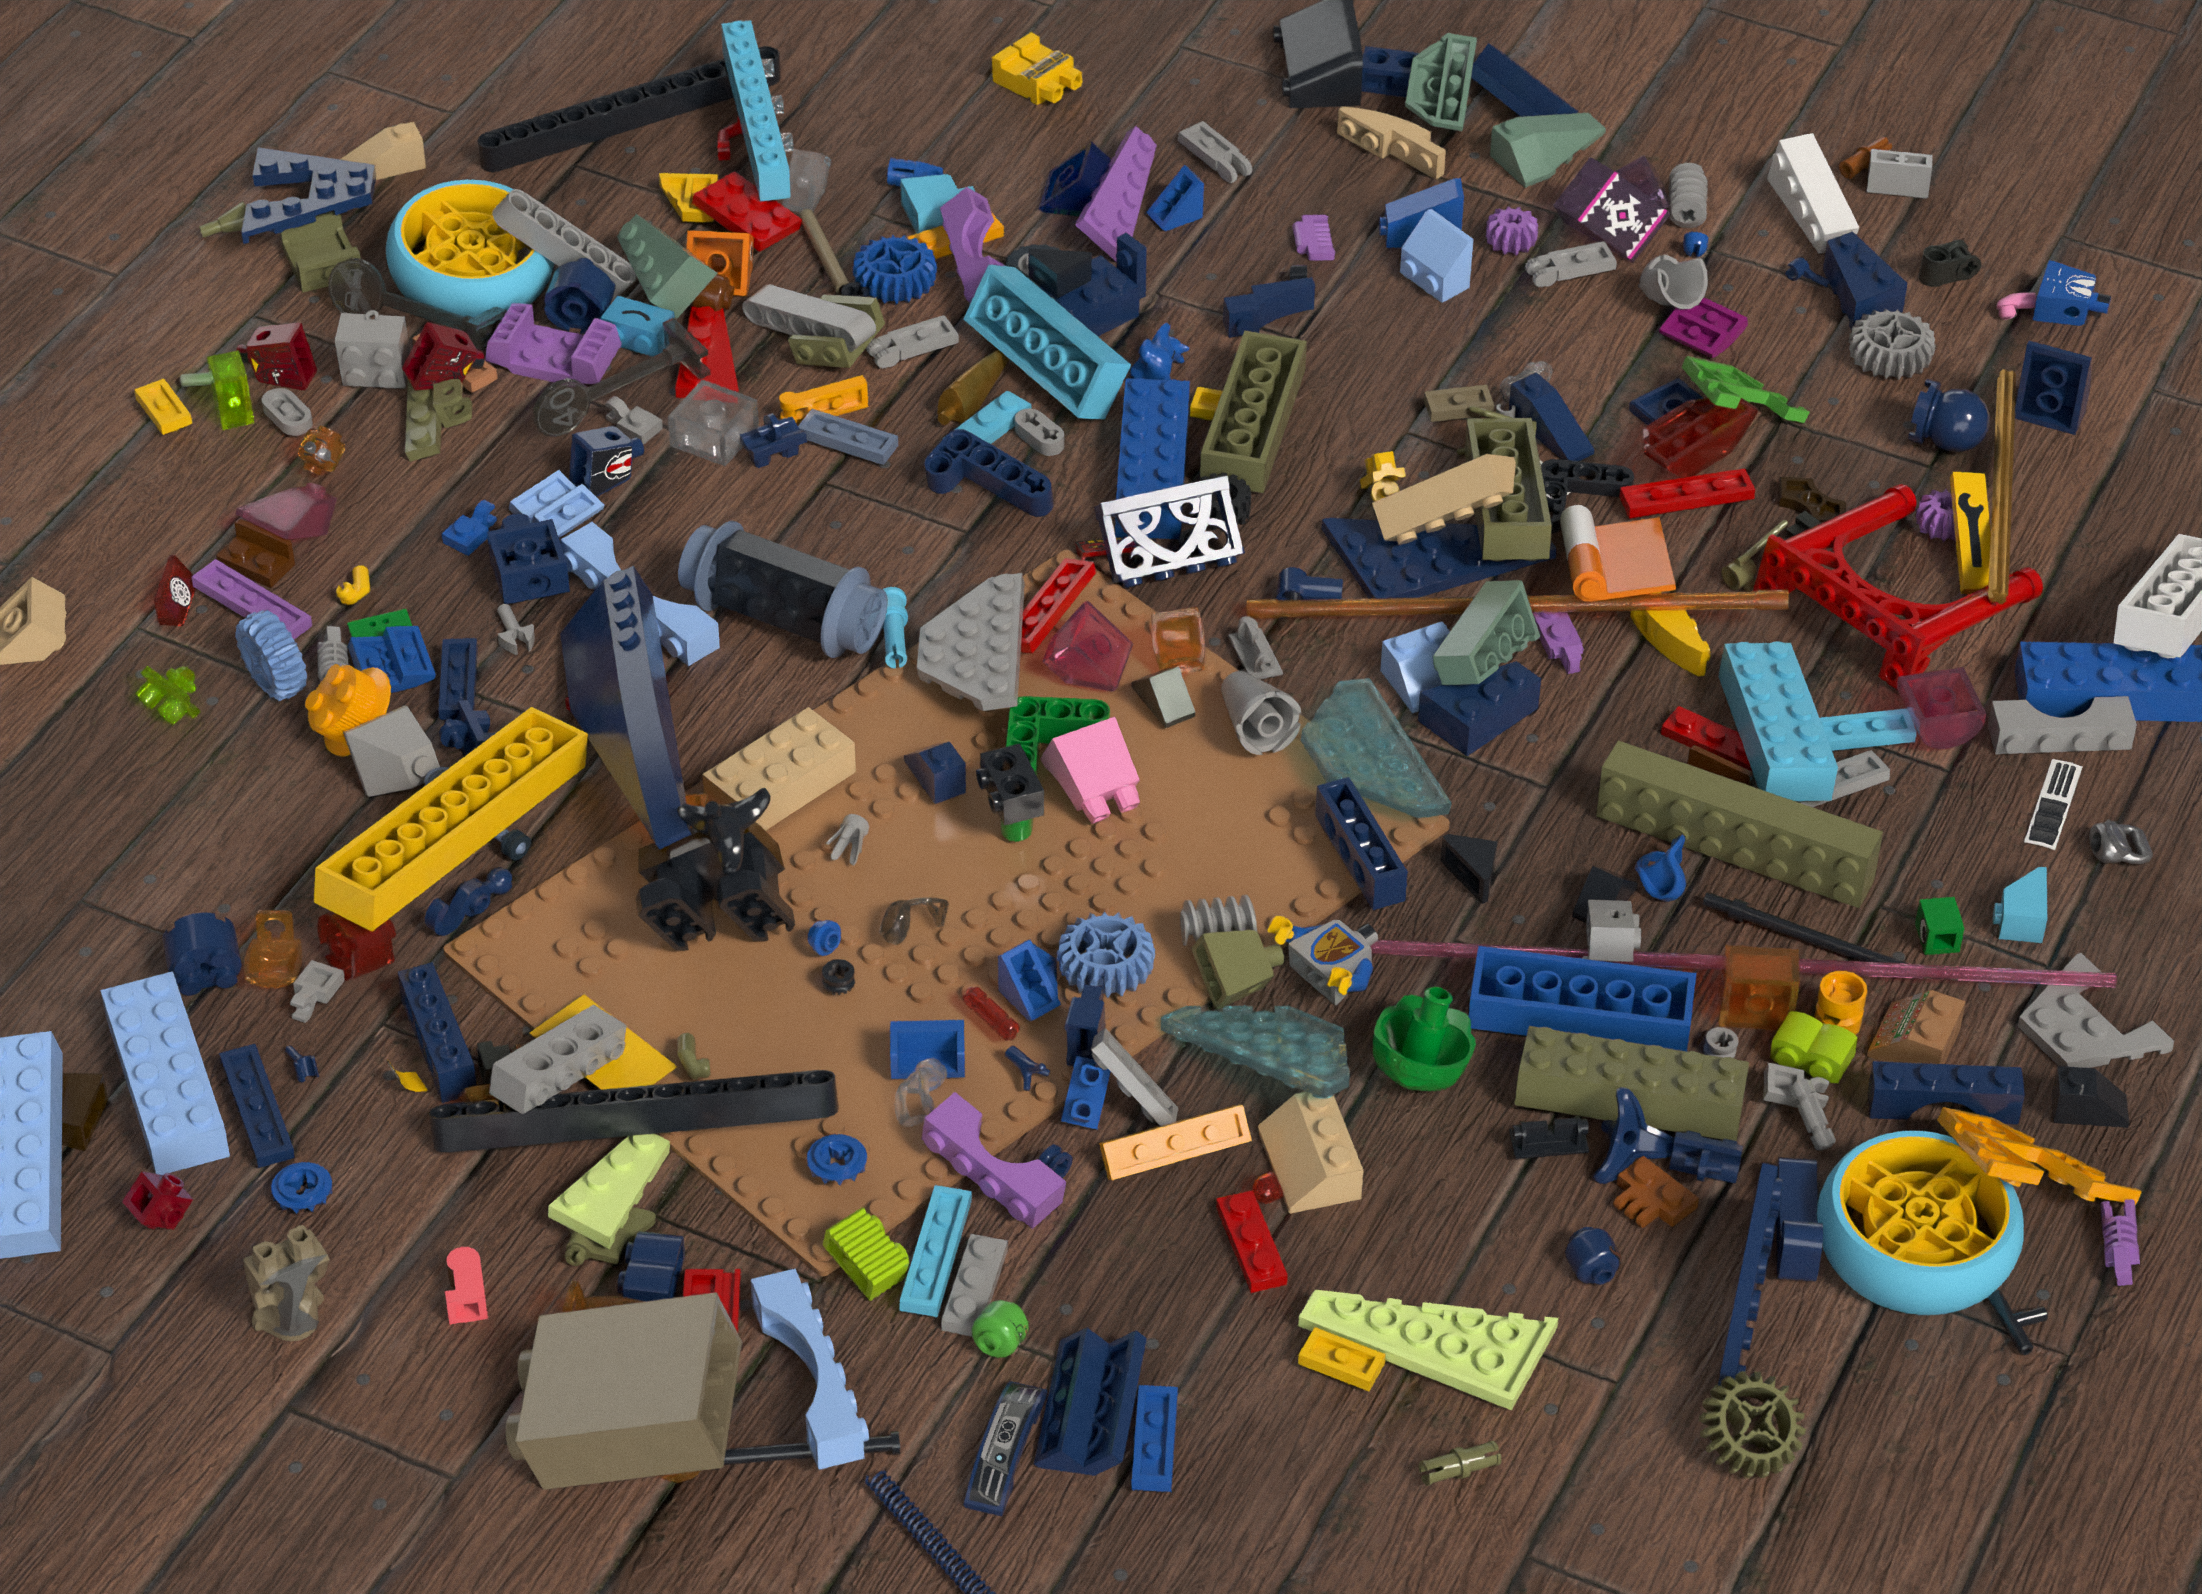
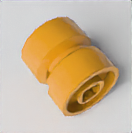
(1841, 1000)

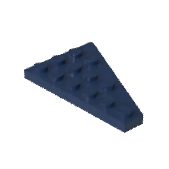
(1416, 568)
(1753, 1270)

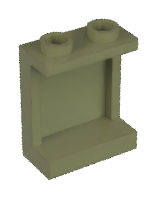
(316, 250)
(833, 350)

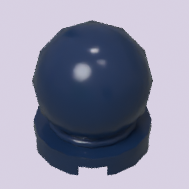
(1952, 419)

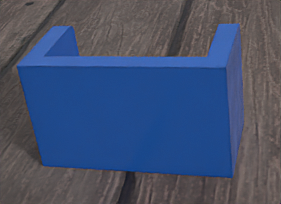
(925, 1040)

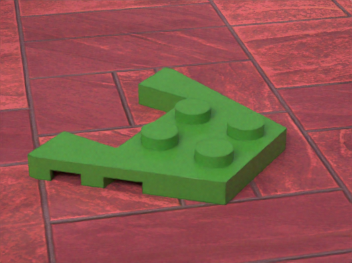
(1727, 385)

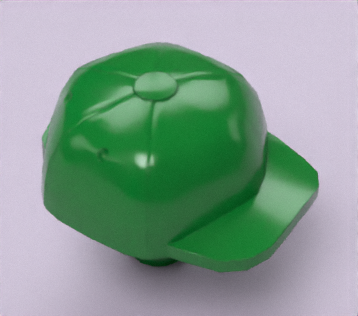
(1423, 1041)

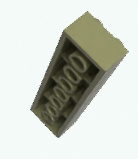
(1739, 824)

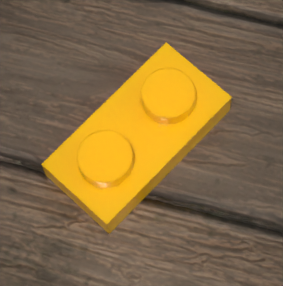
(163, 406)
(1341, 1359)

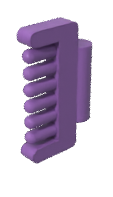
(1313, 237)

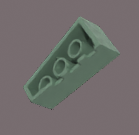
(664, 267)
(1486, 634)

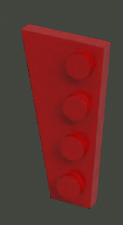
(711, 331)

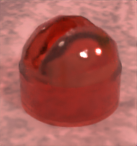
(1267, 1188)

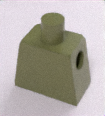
(1235, 964)

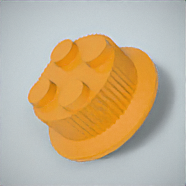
(346, 701)

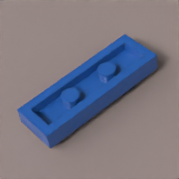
(1154, 1438)

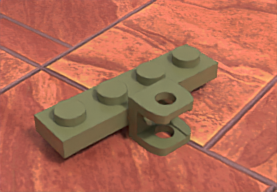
(426, 412)

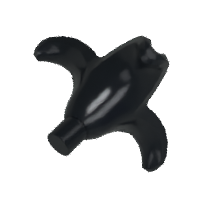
(727, 825)

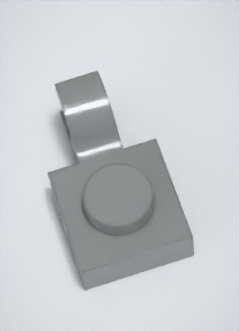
(633, 423)
(314, 984)

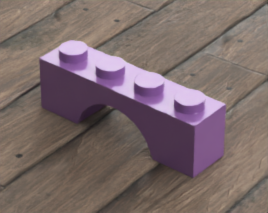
(967, 222)
(1025, 1189)

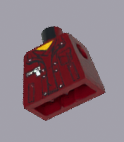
(280, 356)
(440, 356)

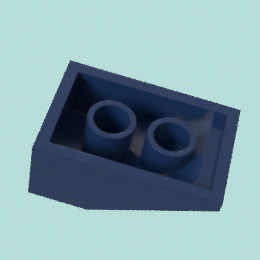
(2053, 387)

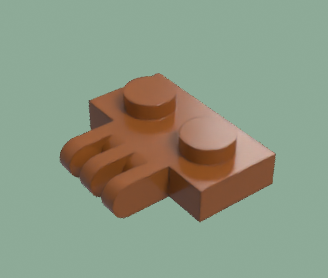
(1653, 1194)

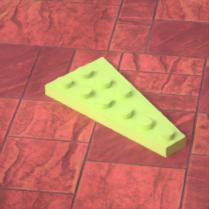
(1443, 1342)

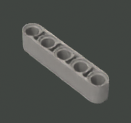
(558, 238)
(808, 316)

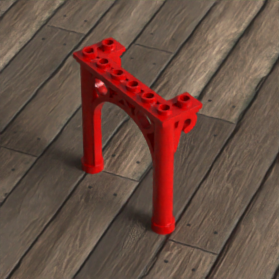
(1907, 642)

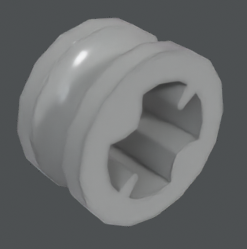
(1722, 1035)

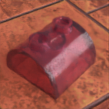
(1942, 706)

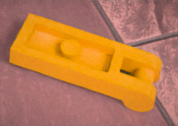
(832, 399)

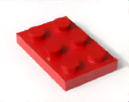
(737, 207)

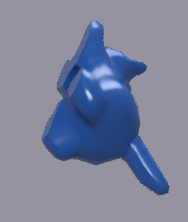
(1158, 355)

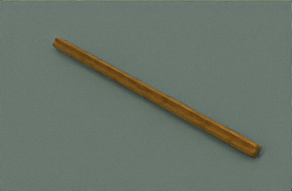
(2002, 487)

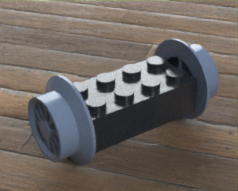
(783, 588)

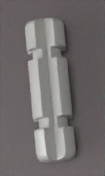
(1812, 1114)

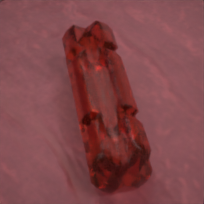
(991, 1013)

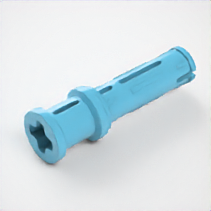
(893, 627)

